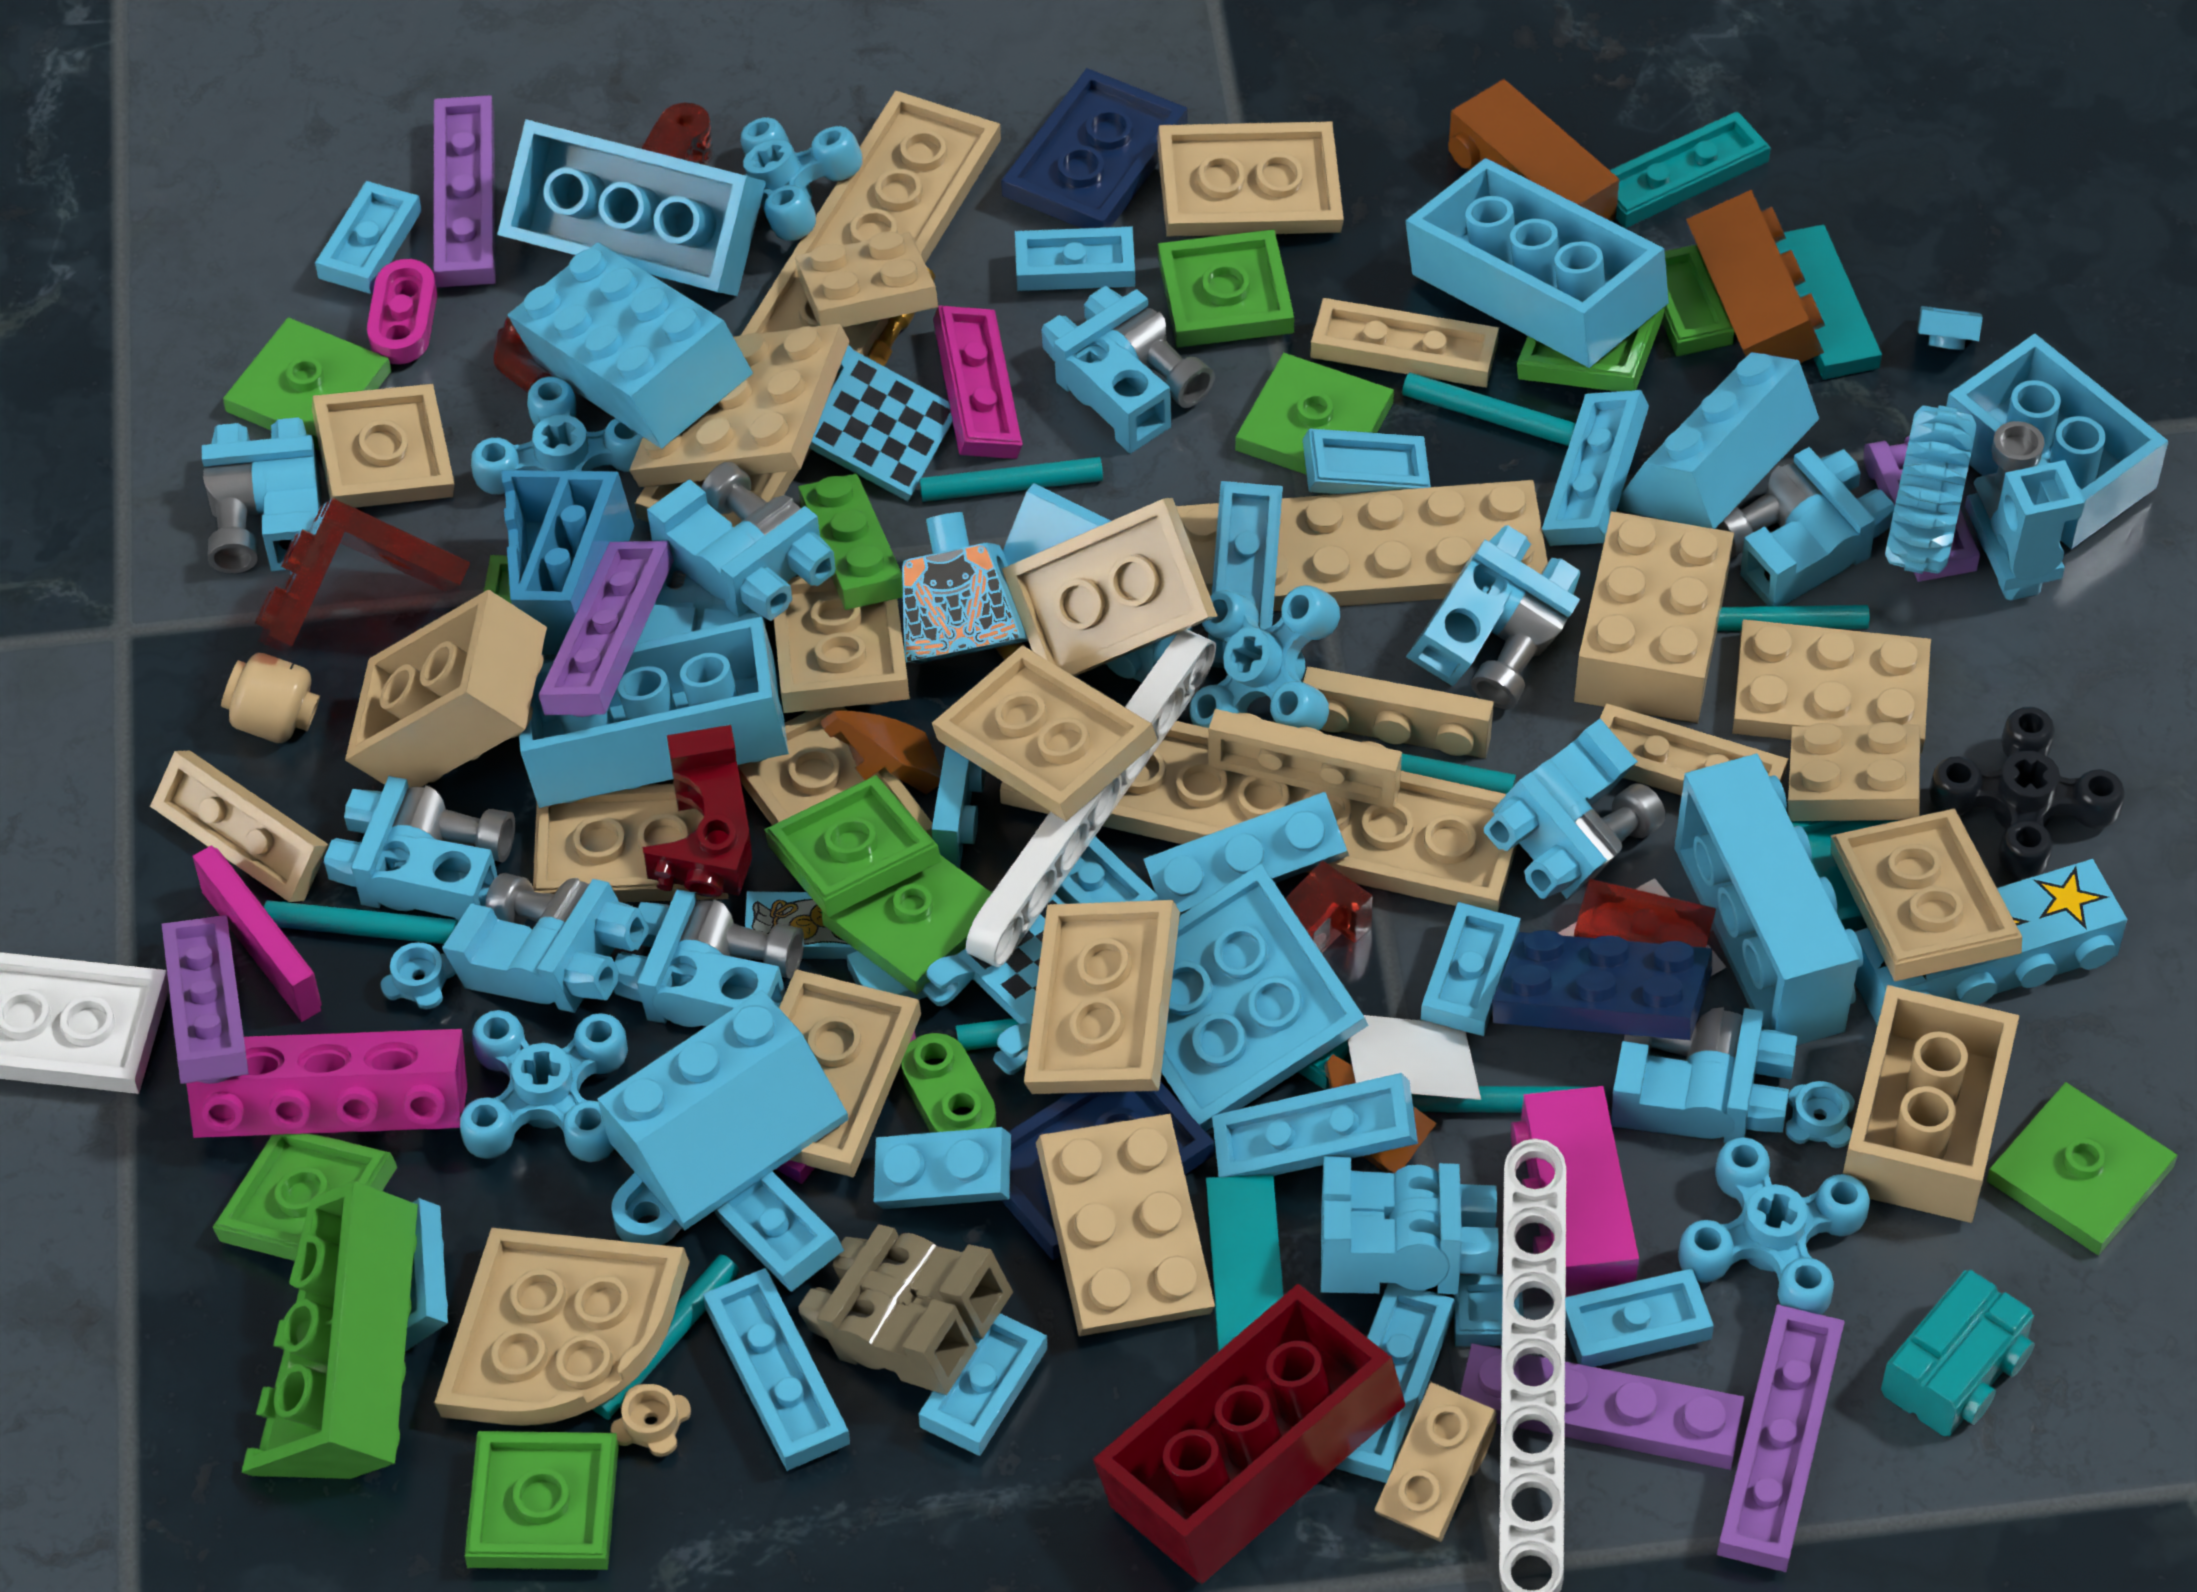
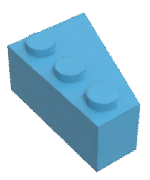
(557, 540)

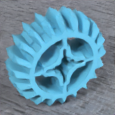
(1930, 489)

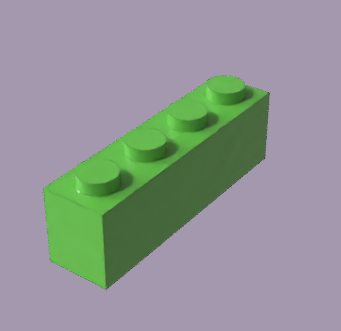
(341, 1340)

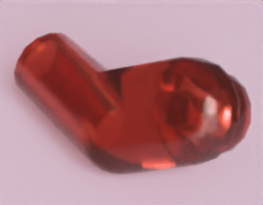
(514, 358)

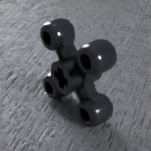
(2027, 792)

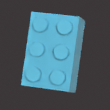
(2103, 442)

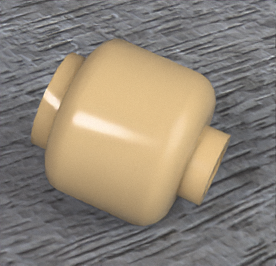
(270, 698)

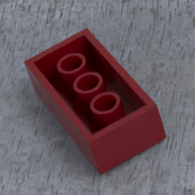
(1250, 1432)

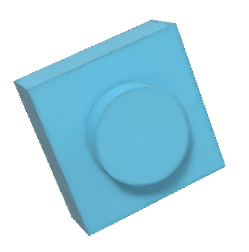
(1949, 327)

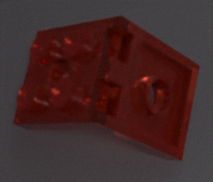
(313, 551)

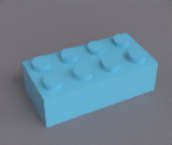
(644, 205)
(1537, 262)
(630, 344)
(667, 689)
(1769, 902)

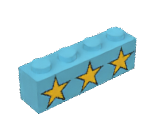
(2064, 924)

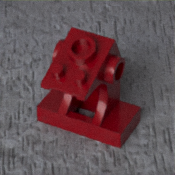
(708, 781)

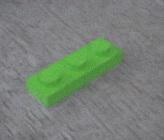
(862, 555)

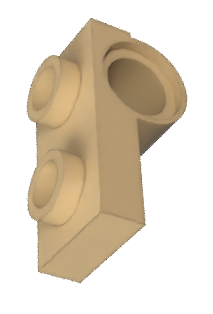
(1437, 1461)

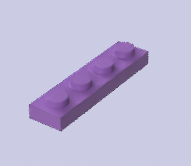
(464, 191)
(606, 628)
(204, 1000)
(1620, 1408)
(1781, 1438)

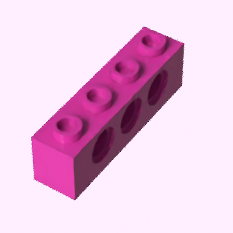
(337, 1085)

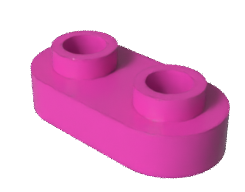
(399, 323)

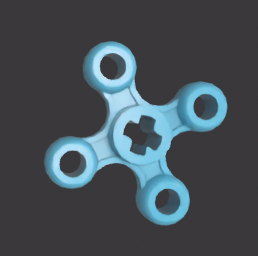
(788, 174)
(557, 441)
(1269, 658)
(542, 1085)
(1774, 1227)

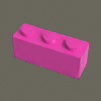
(1598, 1219)

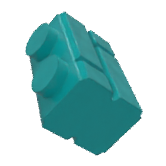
(1959, 1353)

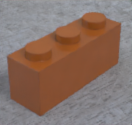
(1521, 138)
(1757, 280)

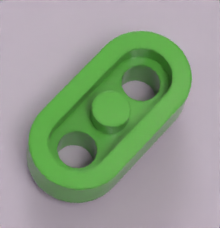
(947, 1085)

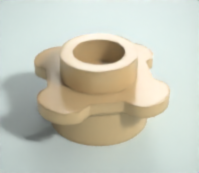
(649, 1401)

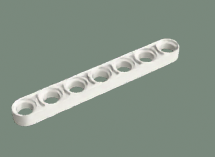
(1061, 843)
(1541, 1337)

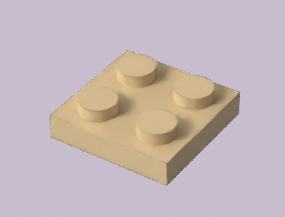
(866, 280)
(383, 446)
(1854, 772)

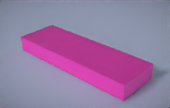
(977, 382)
(258, 933)

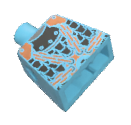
(956, 596)

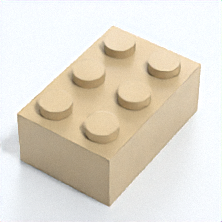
(1653, 617)
(447, 692)
(1930, 1102)

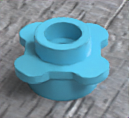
(417, 960)
(1823, 1099)

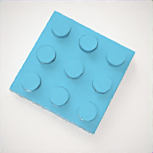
(1248, 999)

